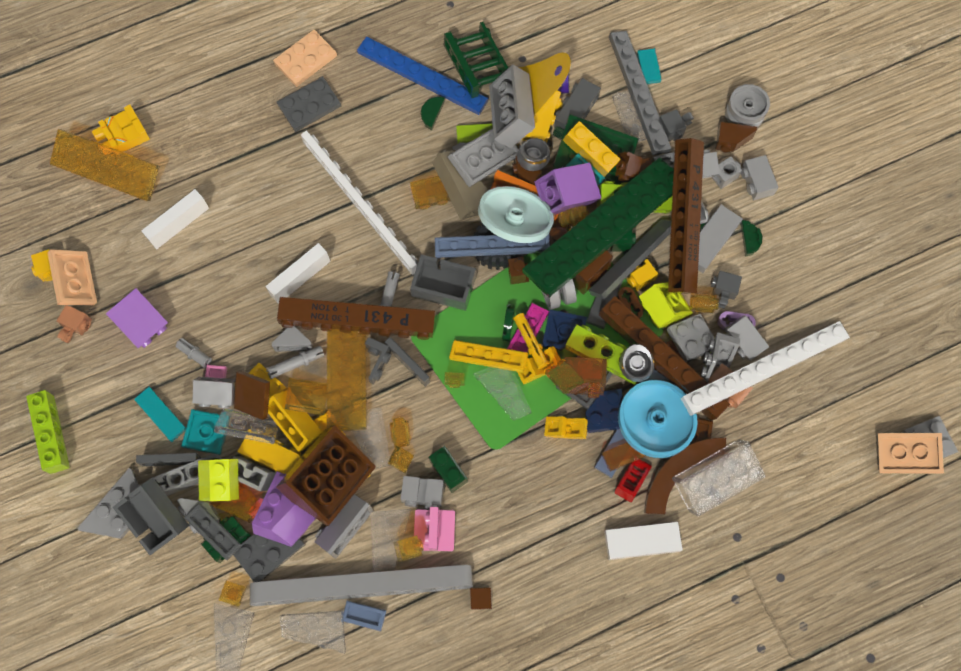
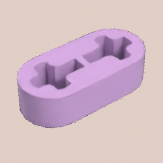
(732, 316)

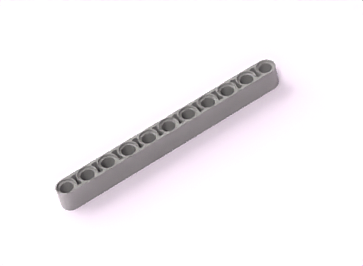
(361, 585)

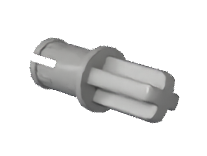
(193, 352)

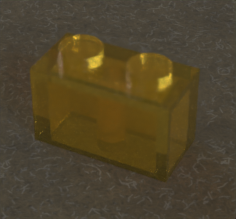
(428, 193)

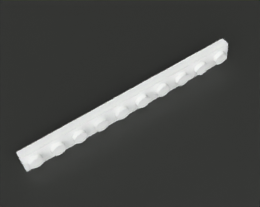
(364, 207)
(764, 368)

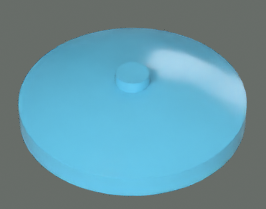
(656, 419)

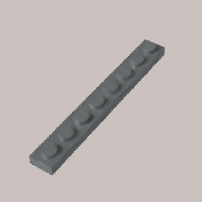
(640, 93)

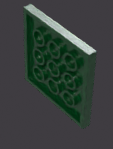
(614, 140)

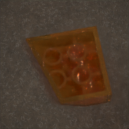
(579, 376)

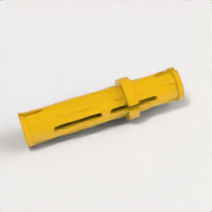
(522, 322)

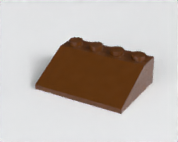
(326, 476)

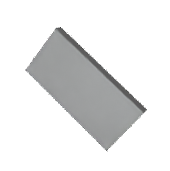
(481, 158)

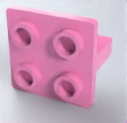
(435, 529)

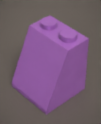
(568, 188)
(137, 319)

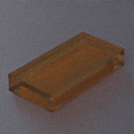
(621, 456)

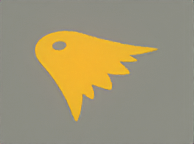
(543, 78)

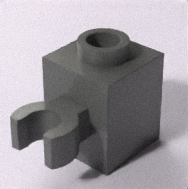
(675, 124)
(726, 286)

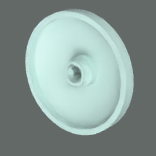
(515, 214)

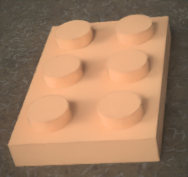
(305, 58)
(72, 277)
(910, 453)

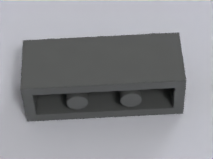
(579, 103)

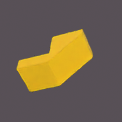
(531, 369)

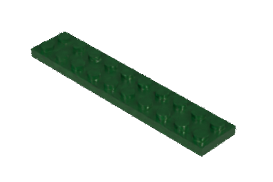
(601, 228)

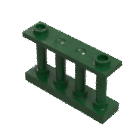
(466, 71)

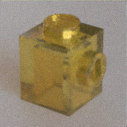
(408, 548)

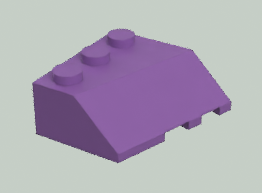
(279, 517)

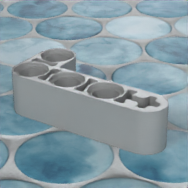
(187, 476)

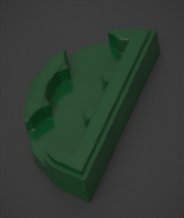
(431, 111)
(751, 237)
(508, 322)

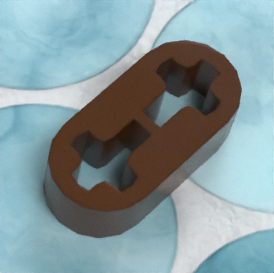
(634, 302)

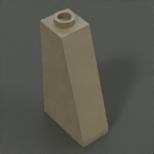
(463, 198)

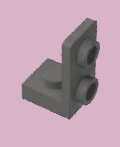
(377, 348)

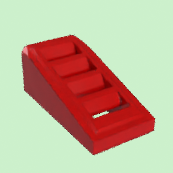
(627, 490)

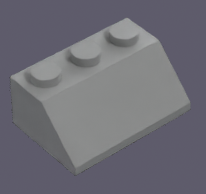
(344, 526)

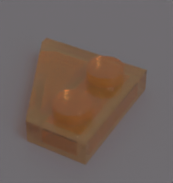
(243, 508)

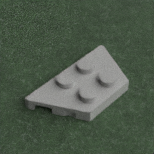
(103, 518)

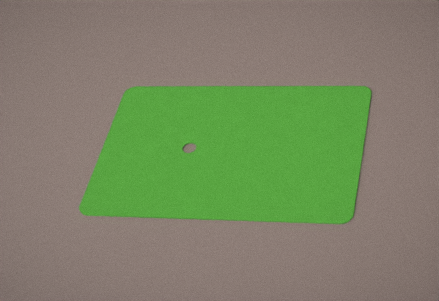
(484, 325)

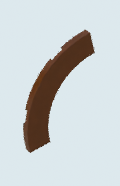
(663, 482)

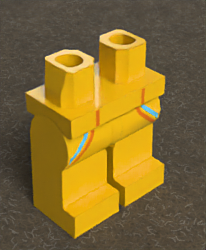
(121, 130)

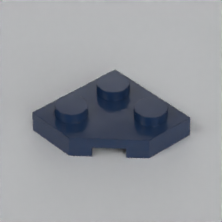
(559, 328)
(604, 412)

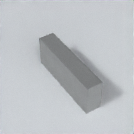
(715, 235)

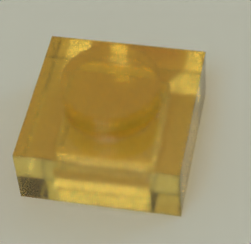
(454, 380)
(400, 459)
(232, 593)

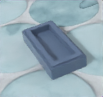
(364, 615)

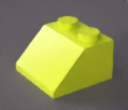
(664, 306)
(218, 480)

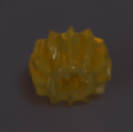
(572, 216)

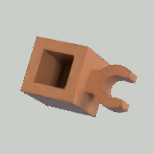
(72, 321)

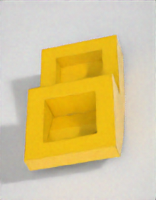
(566, 427)

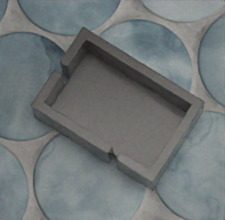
(446, 286)
(151, 509)

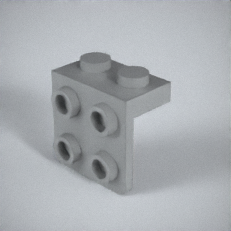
(721, 352)

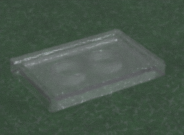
(246, 426)

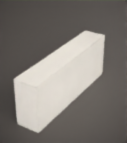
(175, 219)
(298, 273)
(643, 540)

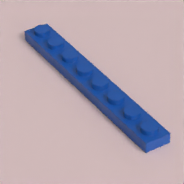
(421, 75)

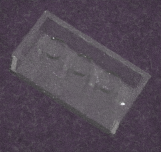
(719, 477)

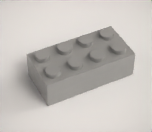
(511, 106)

